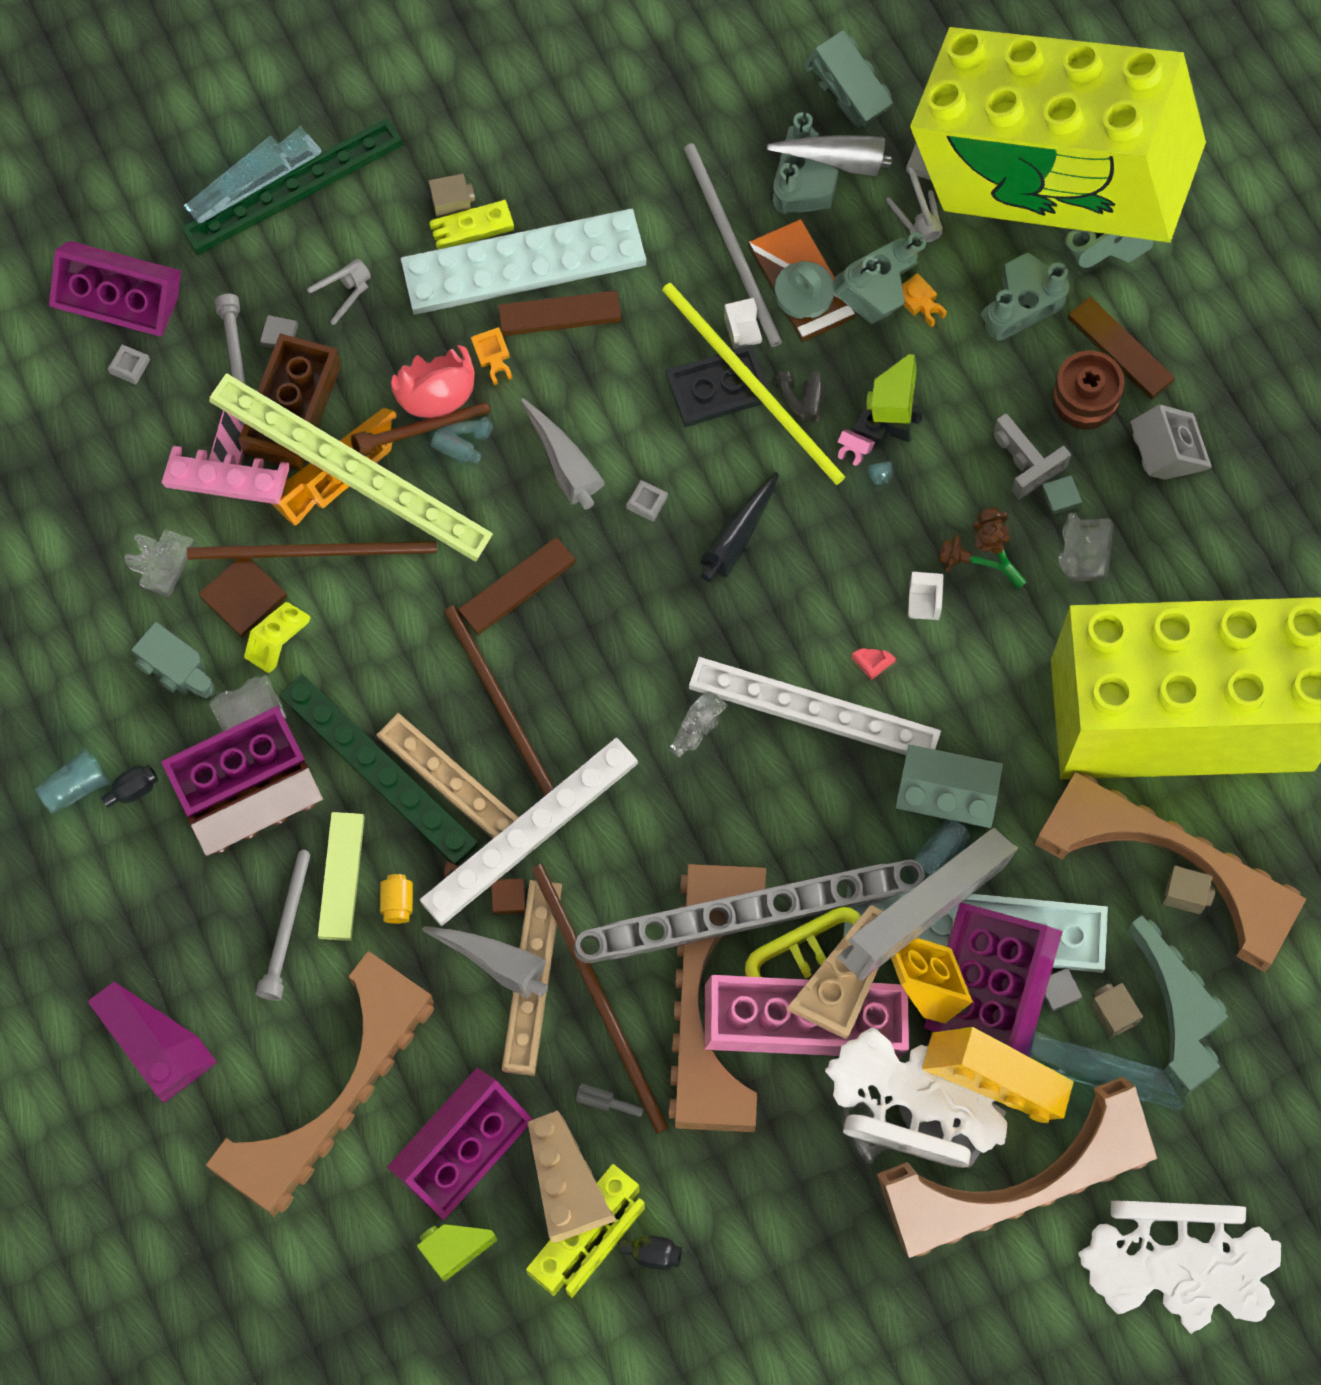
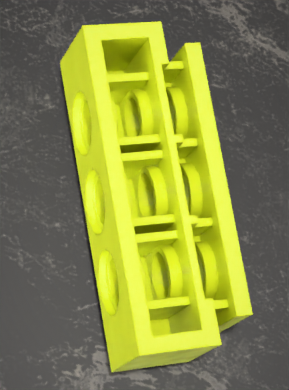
(559, 1258)

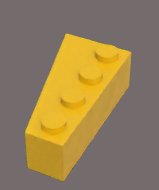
(998, 1073)

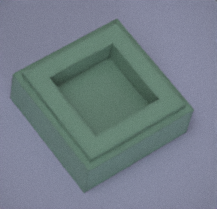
(1061, 495)

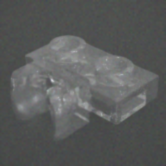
(161, 561)
(700, 718)

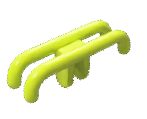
(792, 939)

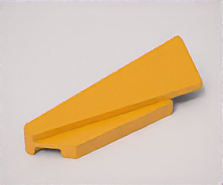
(318, 487)

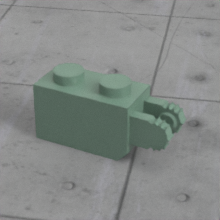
(173, 662)

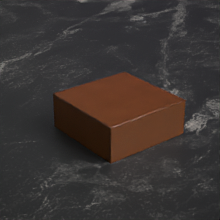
(508, 896)

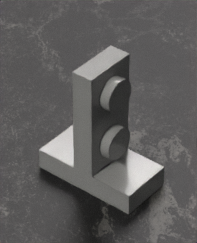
(1028, 458)

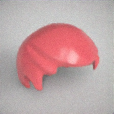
(434, 387)

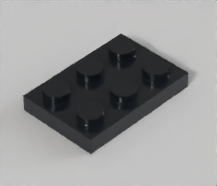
(712, 388)

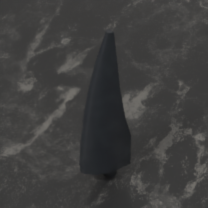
(735, 535)

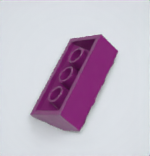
(113, 287)
(233, 761)
(460, 1143)

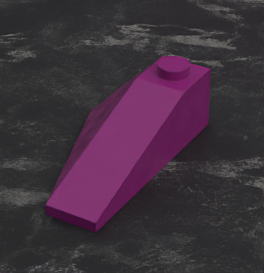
(156, 1045)

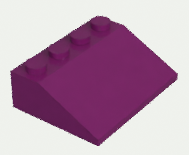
(1005, 971)

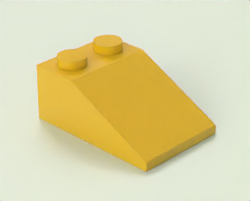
(932, 979)

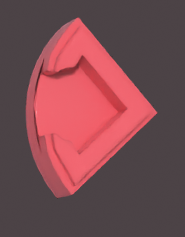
(873, 661)

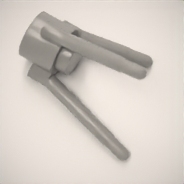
(925, 223)
(352, 275)

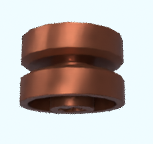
(1088, 389)

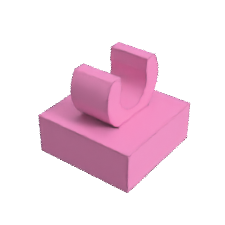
(856, 443)

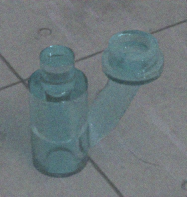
(458, 448)

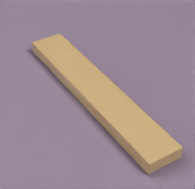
(446, 776)
(528, 1014)

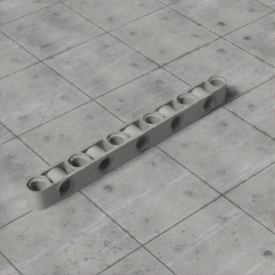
(748, 911)

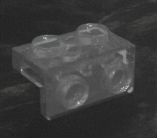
(1086, 548)

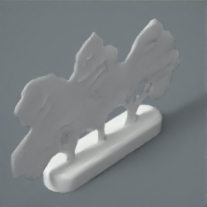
(929, 1097)
(1189, 1272)

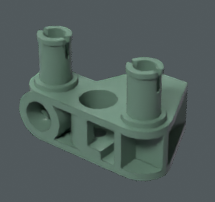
(803, 182)
(1092, 247)
(874, 282)
(1028, 296)

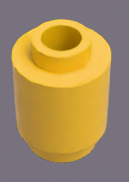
(396, 899)

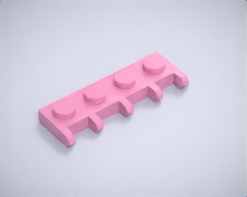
(225, 478)

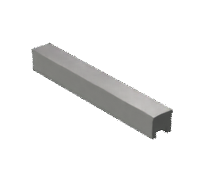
(926, 903)

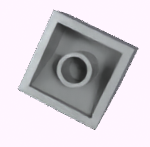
(1170, 443)

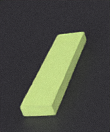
(341, 876)

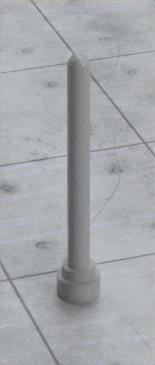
(228, 308)
(271, 985)

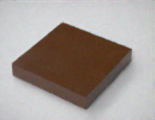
(243, 595)

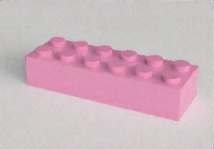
(753, 1017)

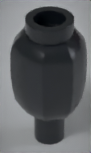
(131, 785)
(653, 1252)

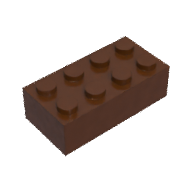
(299, 380)

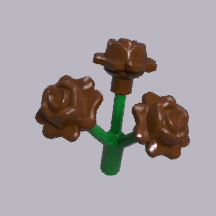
(990, 537)

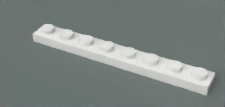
(811, 708)
(528, 831)

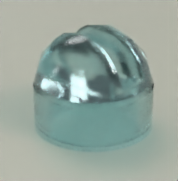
(881, 472)

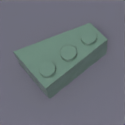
(850, 79)

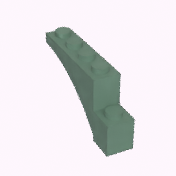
(1189, 1009)

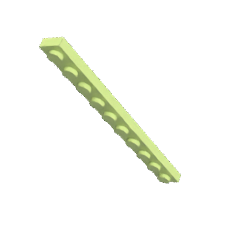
(350, 467)

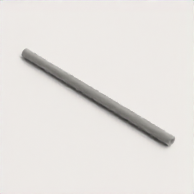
(732, 244)

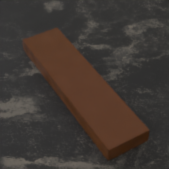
(559, 313)
(1122, 347)
(517, 586)

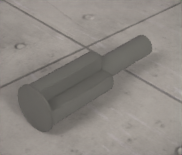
(604, 1100)

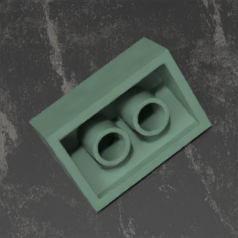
(949, 786)

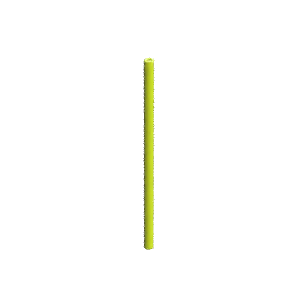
(753, 383)

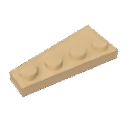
(834, 992)
(567, 1187)

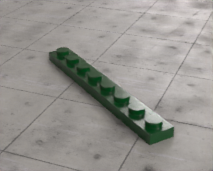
(295, 185)
(379, 770)

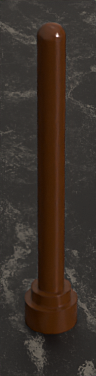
(367, 442)

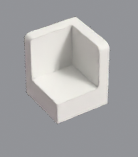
(742, 323)
(925, 596)

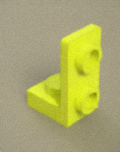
(269, 635)

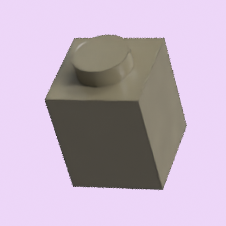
(451, 195)
(1188, 890)
(1115, 1009)

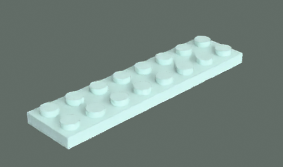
(523, 261)
(1083, 926)

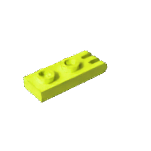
(472, 225)

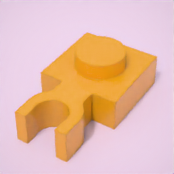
(920, 297)
(491, 351)

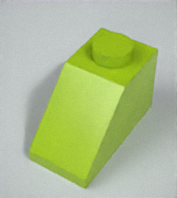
(894, 393)
(453, 1247)

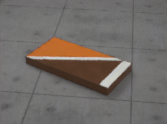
(791, 245)

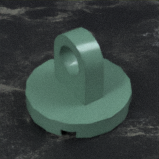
(804, 290)

